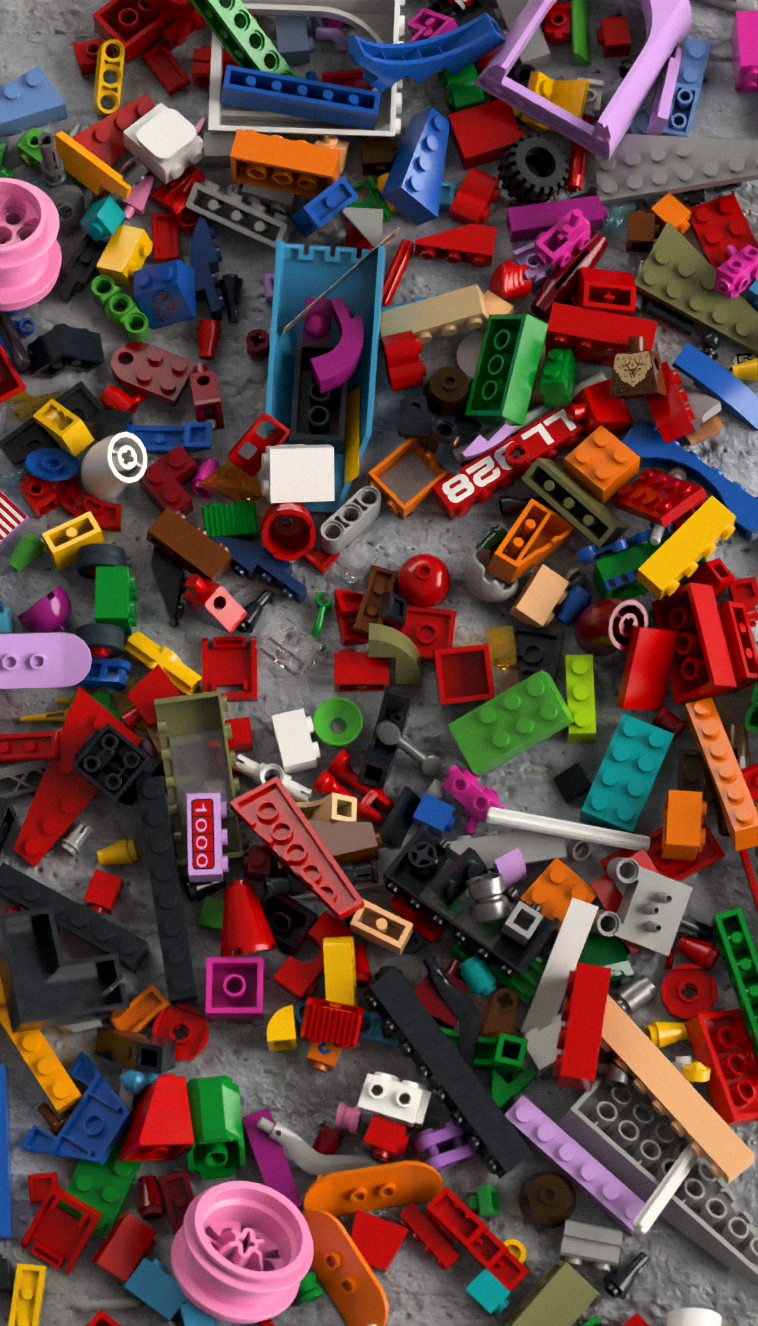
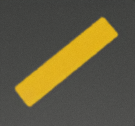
(352, 436)

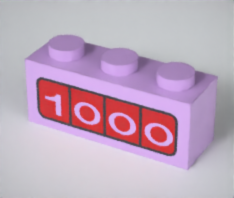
(206, 837)

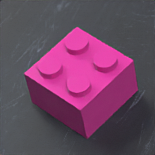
(235, 988)

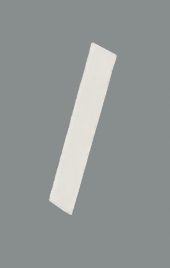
(561, 960)

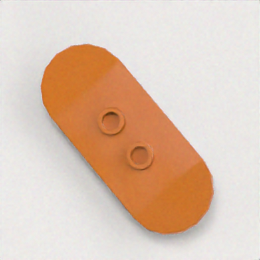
(373, 1188)
(345, 1272)

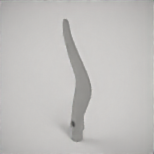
(306, 1156)

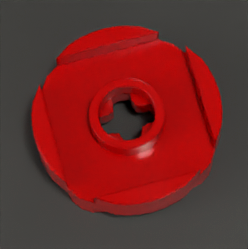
(676, 981)
(196, 1026)

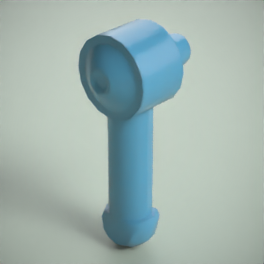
(137, 1081)

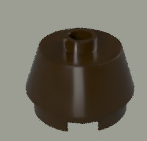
(447, 391)
(547, 1199)

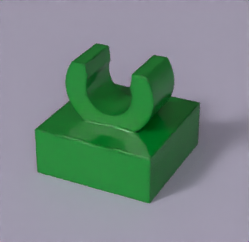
(485, 1202)

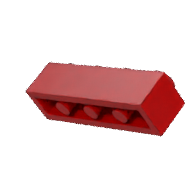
(432, 1240)

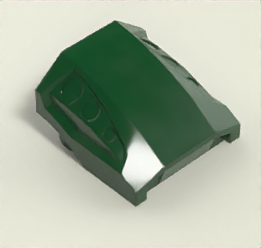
(607, 953)

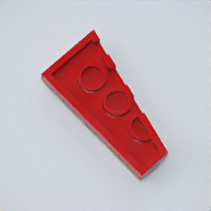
(106, 136)

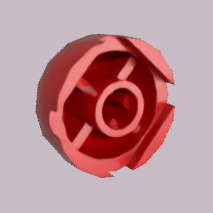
(424, 581)

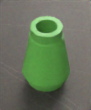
(26, 551)

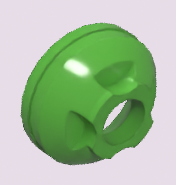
(333, 710)

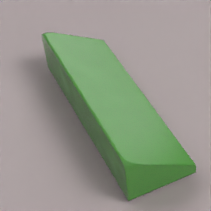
(580, 33)

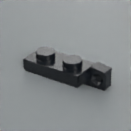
(80, 267)

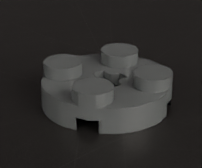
(68, 197)

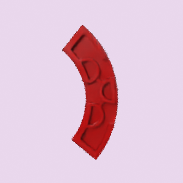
(78, 502)

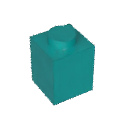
(102, 218)
(488, 1293)

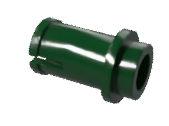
(493, 539)

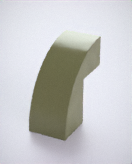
(392, 643)

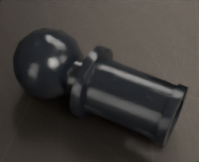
(710, 342)

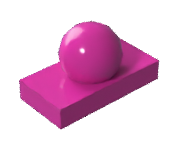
(317, 322)

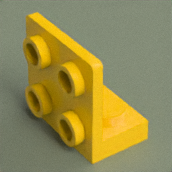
(564, 93)

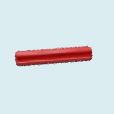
(396, 270)

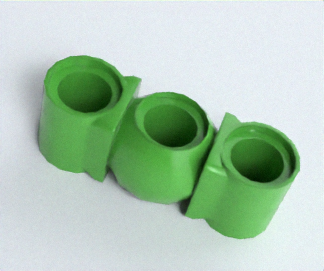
(116, 299)

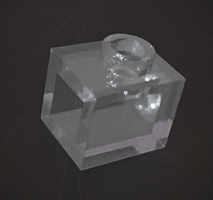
(357, 561)

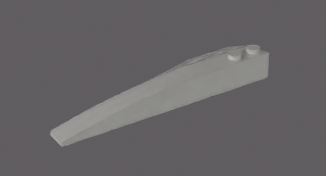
(640, 1149)

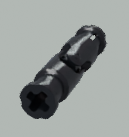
(293, 886)

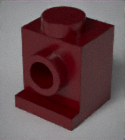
(257, 863)

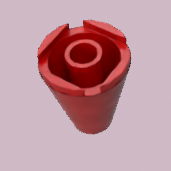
(244, 922)

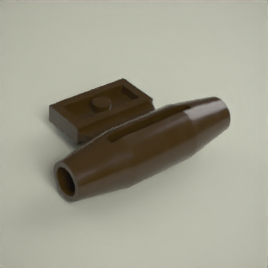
(695, 775)

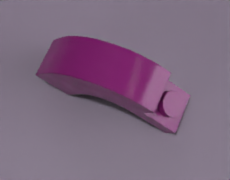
(341, 363)

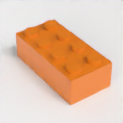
(283, 163)

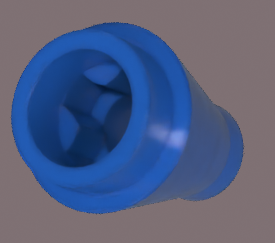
(573, 605)

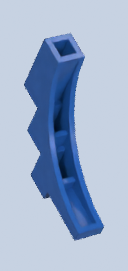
(420, 59)

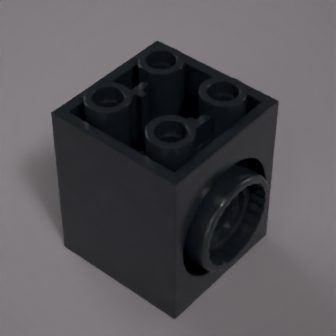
(110, 762)

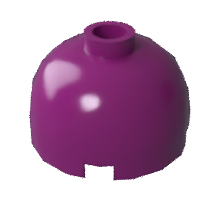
(48, 613)

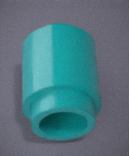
(478, 976)

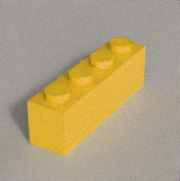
(686, 547)

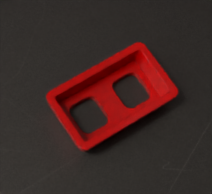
(277, 437)

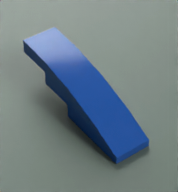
(719, 384)

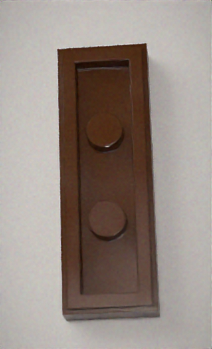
(379, 581)

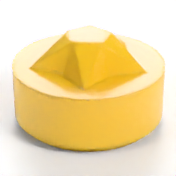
(696, 1072)

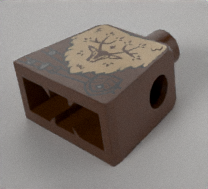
(637, 373)

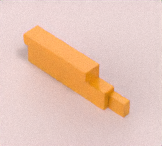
(89, 168)

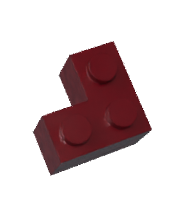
(165, 480)

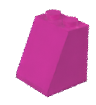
(745, 51)

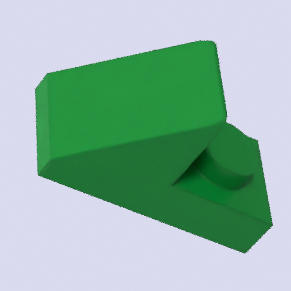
(503, 1092)

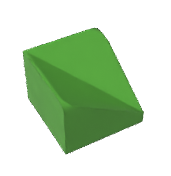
(211, 914)

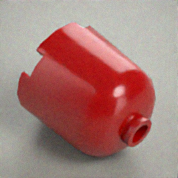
(289, 539)

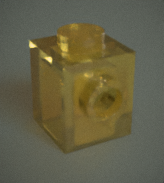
(501, 646)

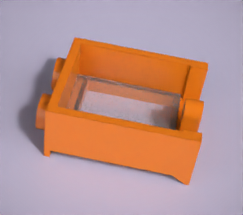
(406, 477)

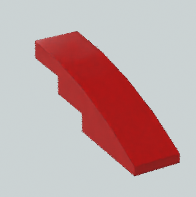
(477, 1239)

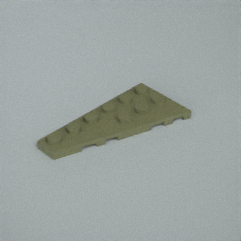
(685, 283)

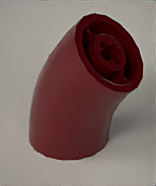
(609, 625)

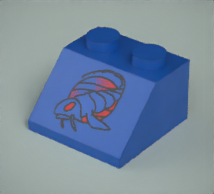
(166, 293)

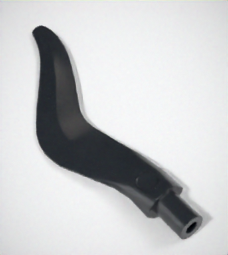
(460, 1004)

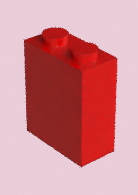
(483, 132)

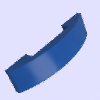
(162, 439)

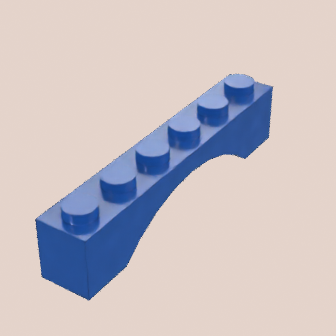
(653, 452)

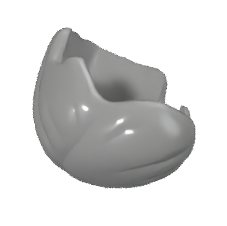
(484, 584)

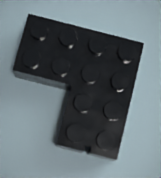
(43, 987)

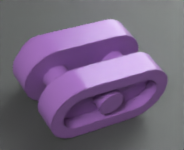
(429, 1141)

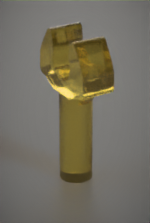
(31, 402)

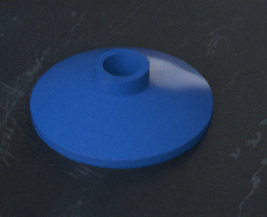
(52, 464)

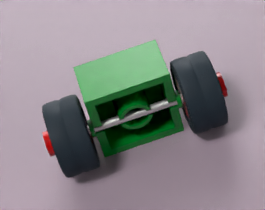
(113, 599)

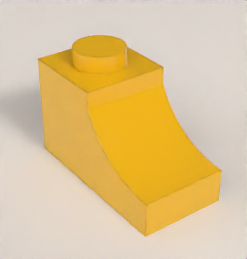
(64, 427)

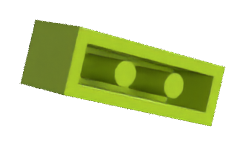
(580, 698)

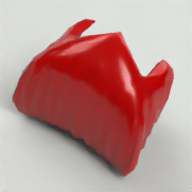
(508, 281)

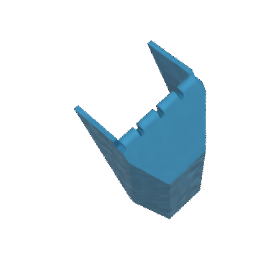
(310, 276)

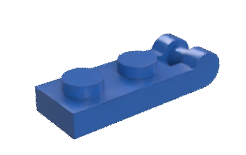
(99, 674)

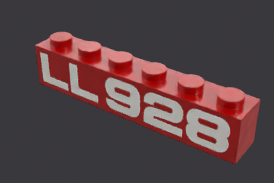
(491, 472)

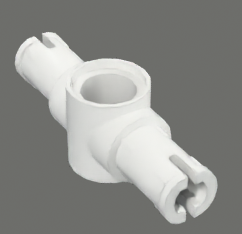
(260, 772)

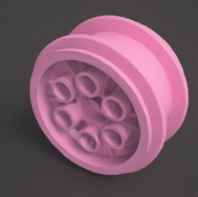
(235, 1229)

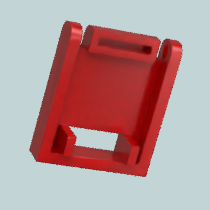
(230, 666)
(60, 1233)

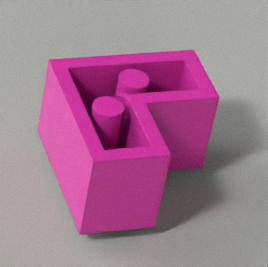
(429, 24)

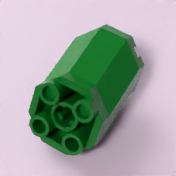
(215, 1127)

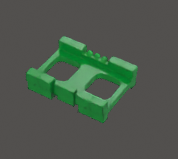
(374, 200)

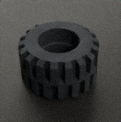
(521, 181)

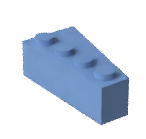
(29, 103)

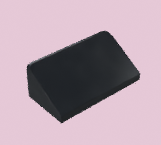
(400, 818)

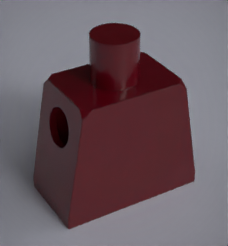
(206, 393)
(434, 1003)

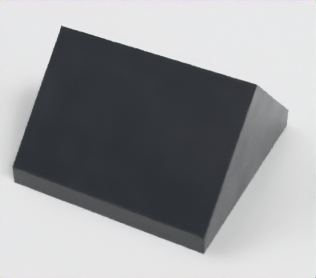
(288, 922)

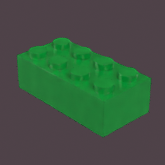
(506, 369)

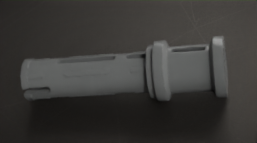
(51, 164)

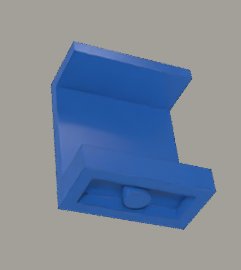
(324, 207)

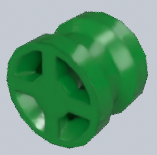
(308, 1290)

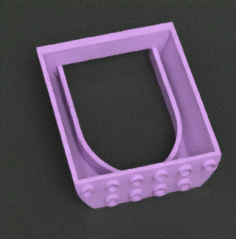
(665, 30)

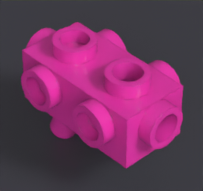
(563, 238)
(738, 271)
(471, 794)

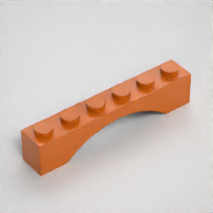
(727, 777)

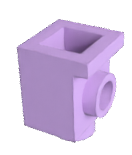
(526, 256)

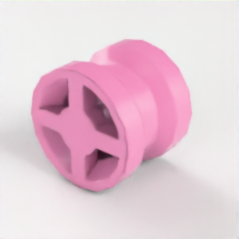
(347, 1118)

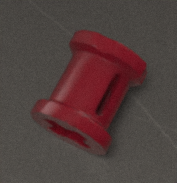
(252, 341)
(669, 722)

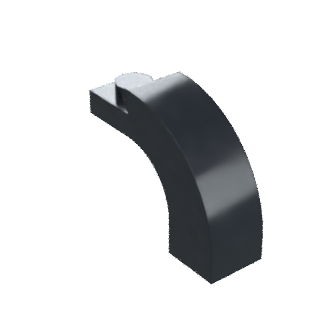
(381, 757)

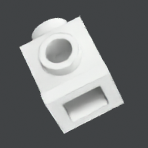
(593, 99)

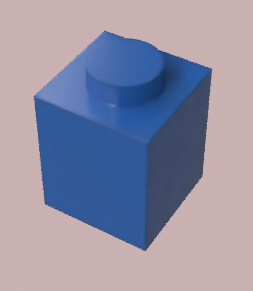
(436, 814)

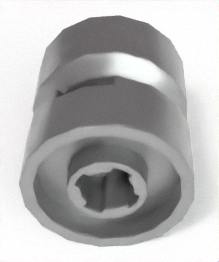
(488, 897)

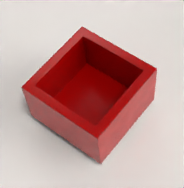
(463, 674)

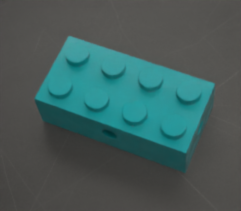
(626, 775)

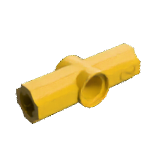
(151, 655)

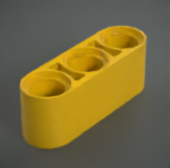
(115, 67)
(340, 970)

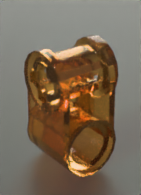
(501, 1019)

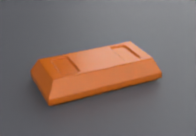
(141, 1011)

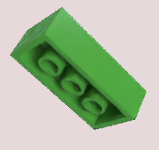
(511, 723)

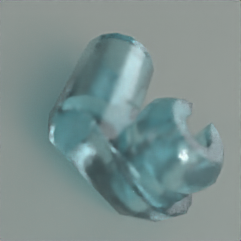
(616, 215)
(14, 477)

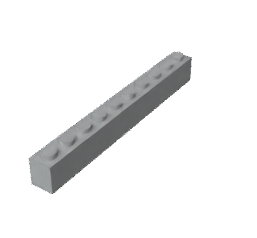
(536, 848)

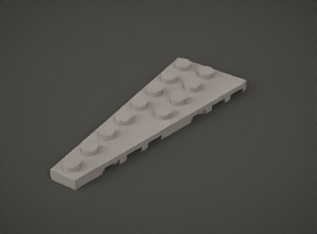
(663, 164)

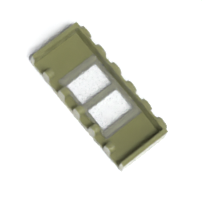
(198, 762)

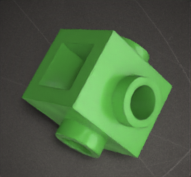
(29, 149)

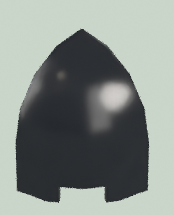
(108, 423)

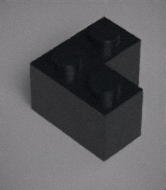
(64, 349)

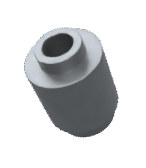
(635, 994)

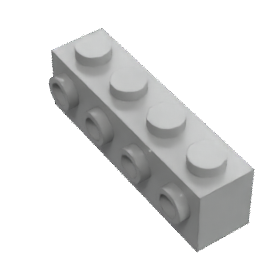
(236, 214)

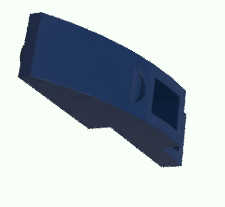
(205, 260)
(252, 559)

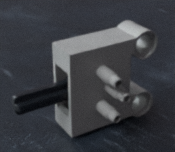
(649, 910)

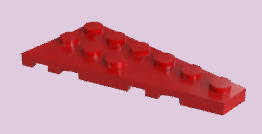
(62, 790)

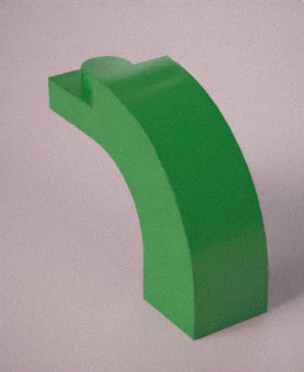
(502, 1052)

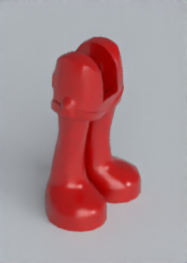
(341, 769)

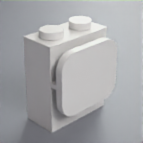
(164, 142)
(298, 473)

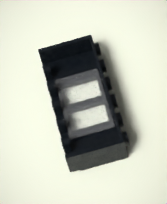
(459, 917)

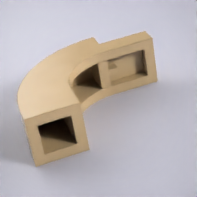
(331, 808)

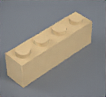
(437, 315)

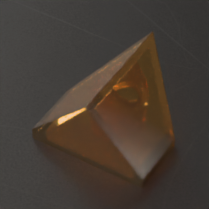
(233, 483)

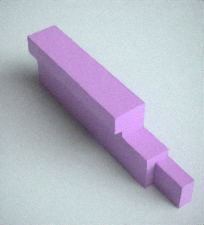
(663, 96)

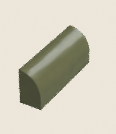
(574, 502)
(555, 1299)

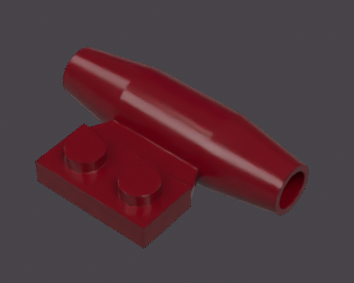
(563, 281)

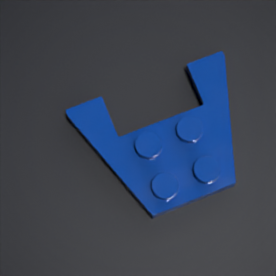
(92, 1126)

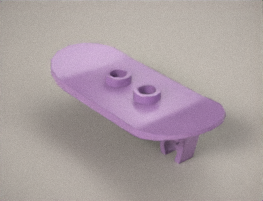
(42, 660)

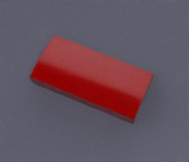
(726, 1048)

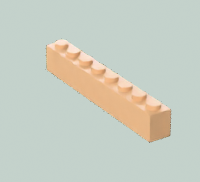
(673, 1095)

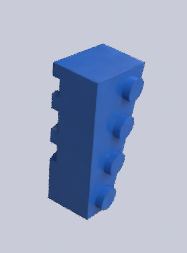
(419, 168)

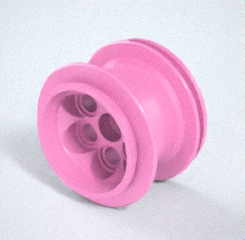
(27, 244)

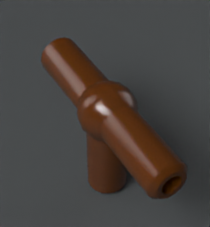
(52, 1120)

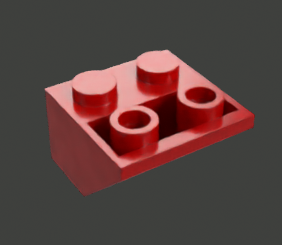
(607, 291)

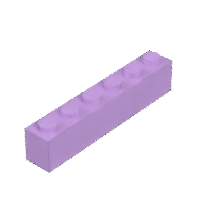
(575, 1163)

